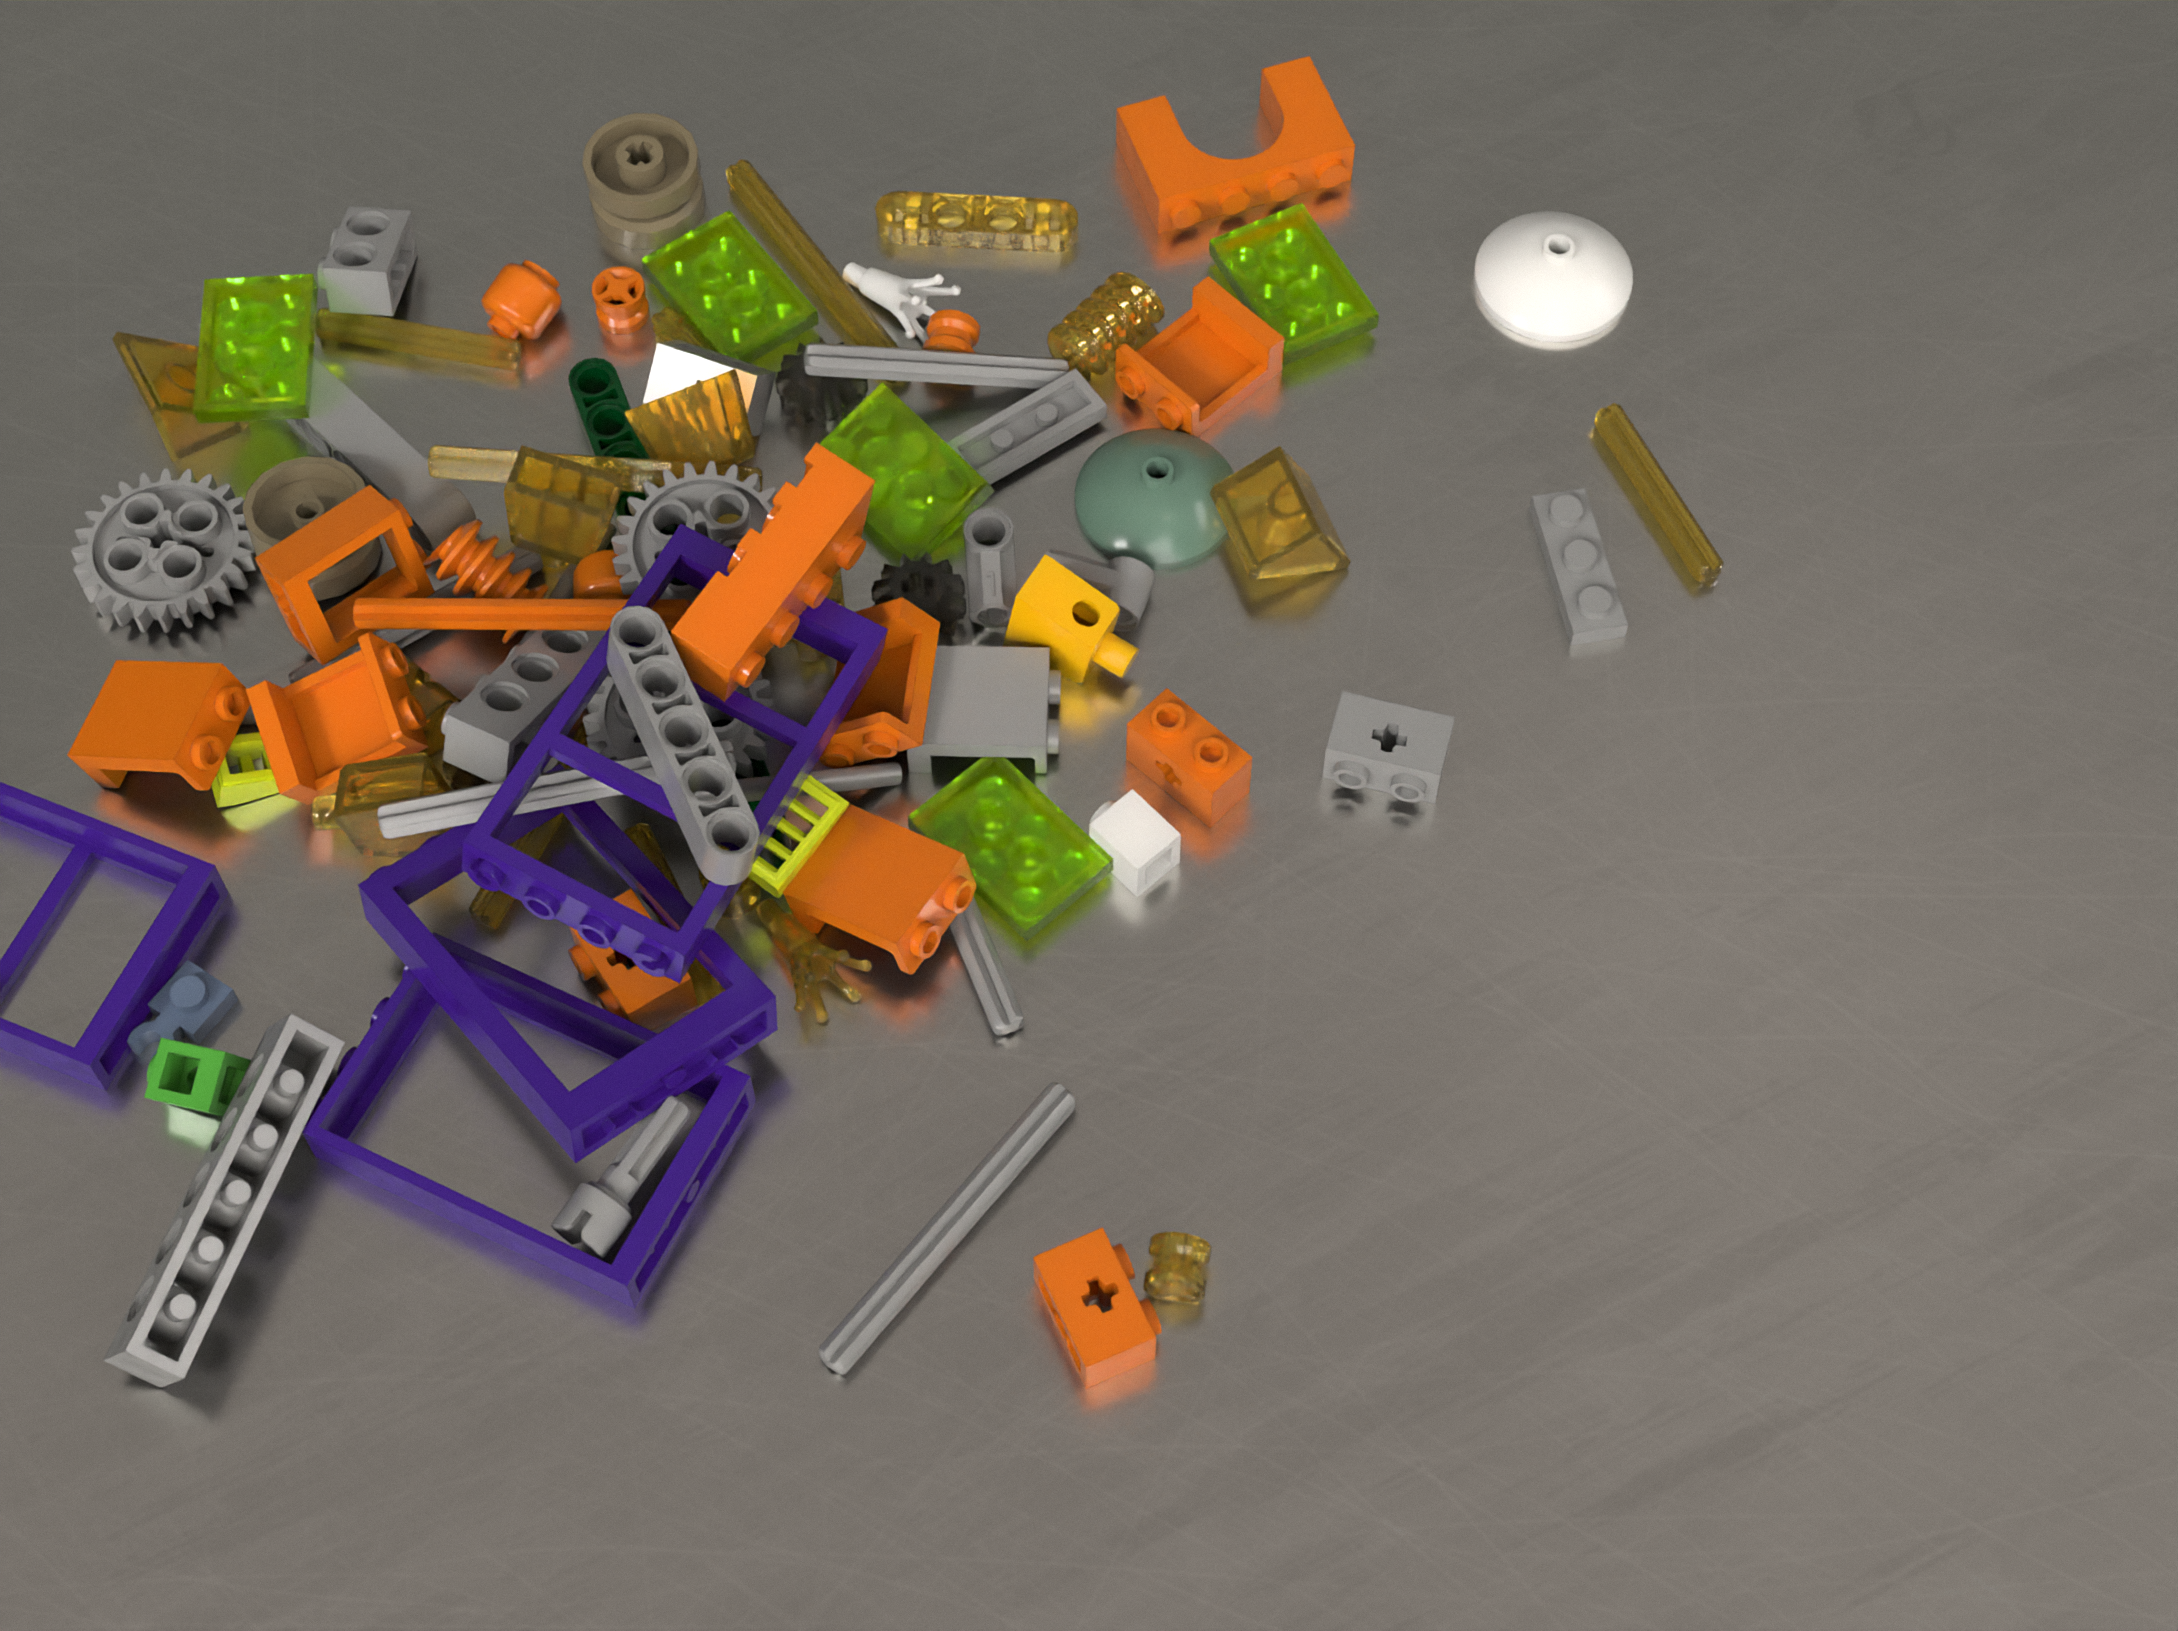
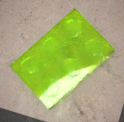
(1294, 282)
(730, 289)
(256, 349)
(919, 480)
(1016, 841)

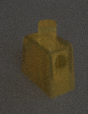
(697, 423)
(559, 506)
(367, 786)

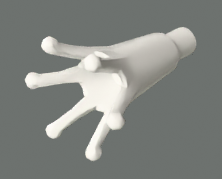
(900, 295)

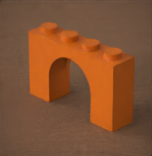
(1190, 186)

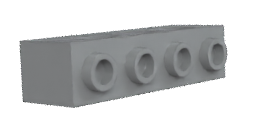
(511, 704)

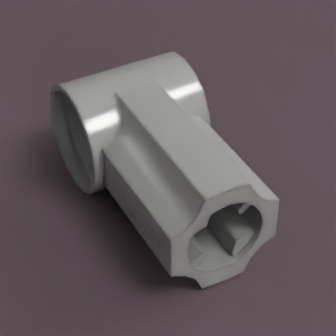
(990, 568)
(1122, 581)

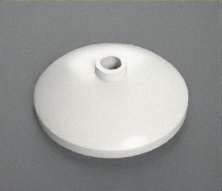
(1553, 276)

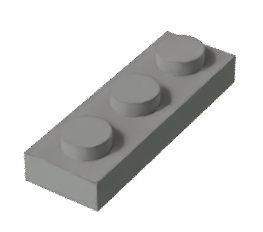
(1030, 427)
(1578, 566)

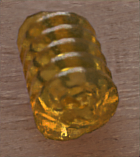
(1105, 322)

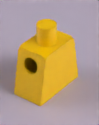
(1070, 619)

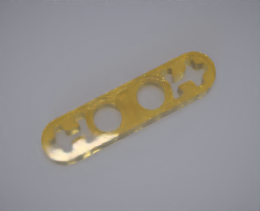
(978, 213)

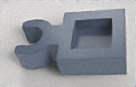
(184, 1007)

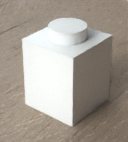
(1137, 840)

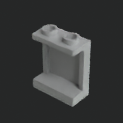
(990, 706)

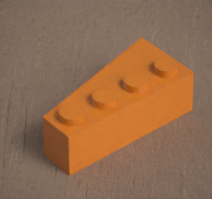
(775, 575)

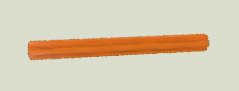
(501, 613)

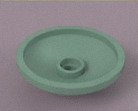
(1149, 518)

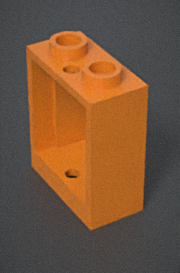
(324, 543)

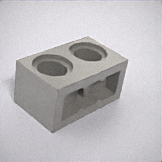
(368, 261)

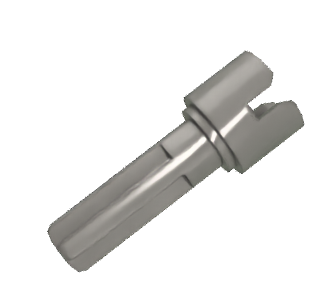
(600, 1210)

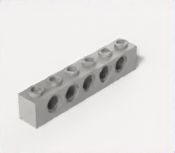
(224, 1202)

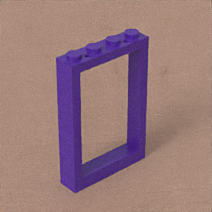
(393, 1033)
(636, 1082)

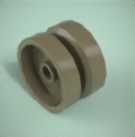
(644, 180)
(298, 494)

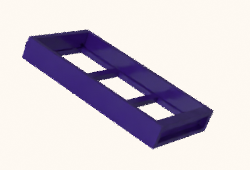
(595, 916)
(158, 957)

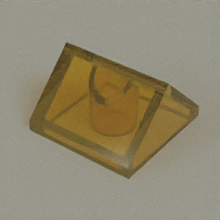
(165, 384)
(1278, 519)

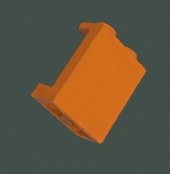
(1201, 362)
(895, 699)
(338, 718)
(161, 721)
(882, 886)

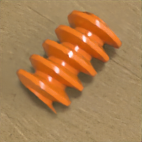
(480, 570)

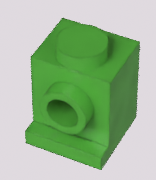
(194, 1076)

